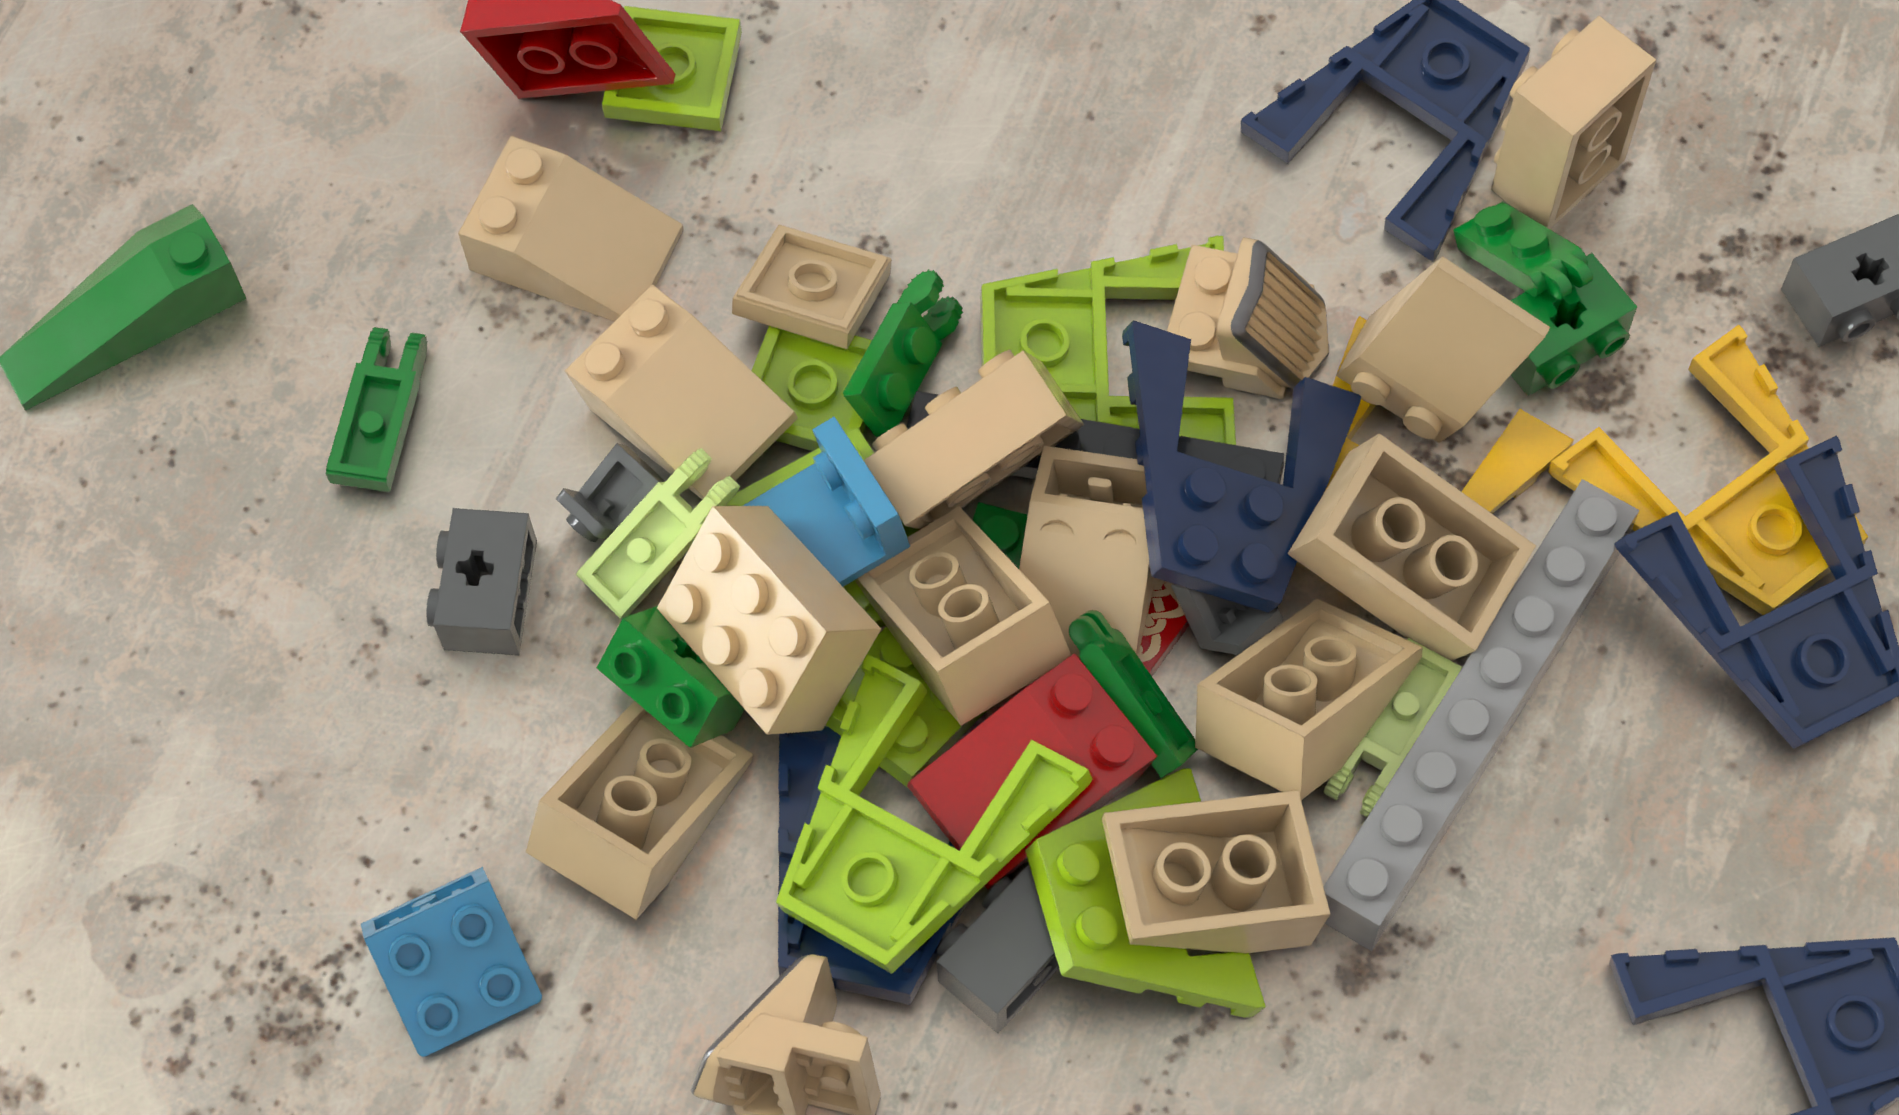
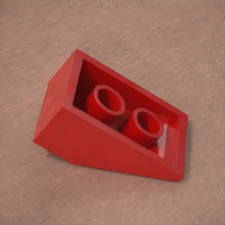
(563, 46)
(1058, 710)

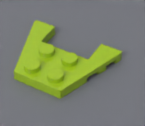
(1088, 923)

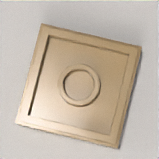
(811, 286)

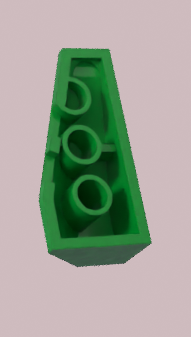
(134, 300)

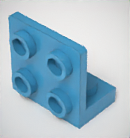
(838, 509)
(451, 962)

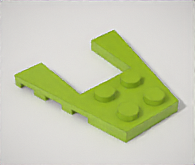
(1065, 328)
(882, 880)

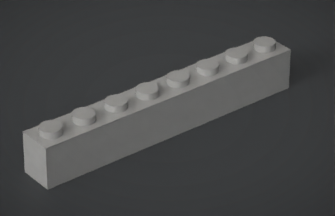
(1475, 715)

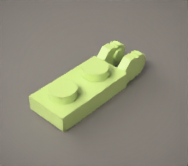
(652, 537)
(1398, 726)

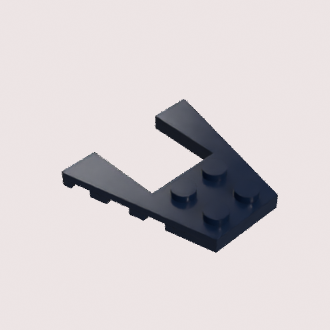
(1436, 65)
(1211, 522)
(1811, 658)
(799, 773)
(1828, 998)

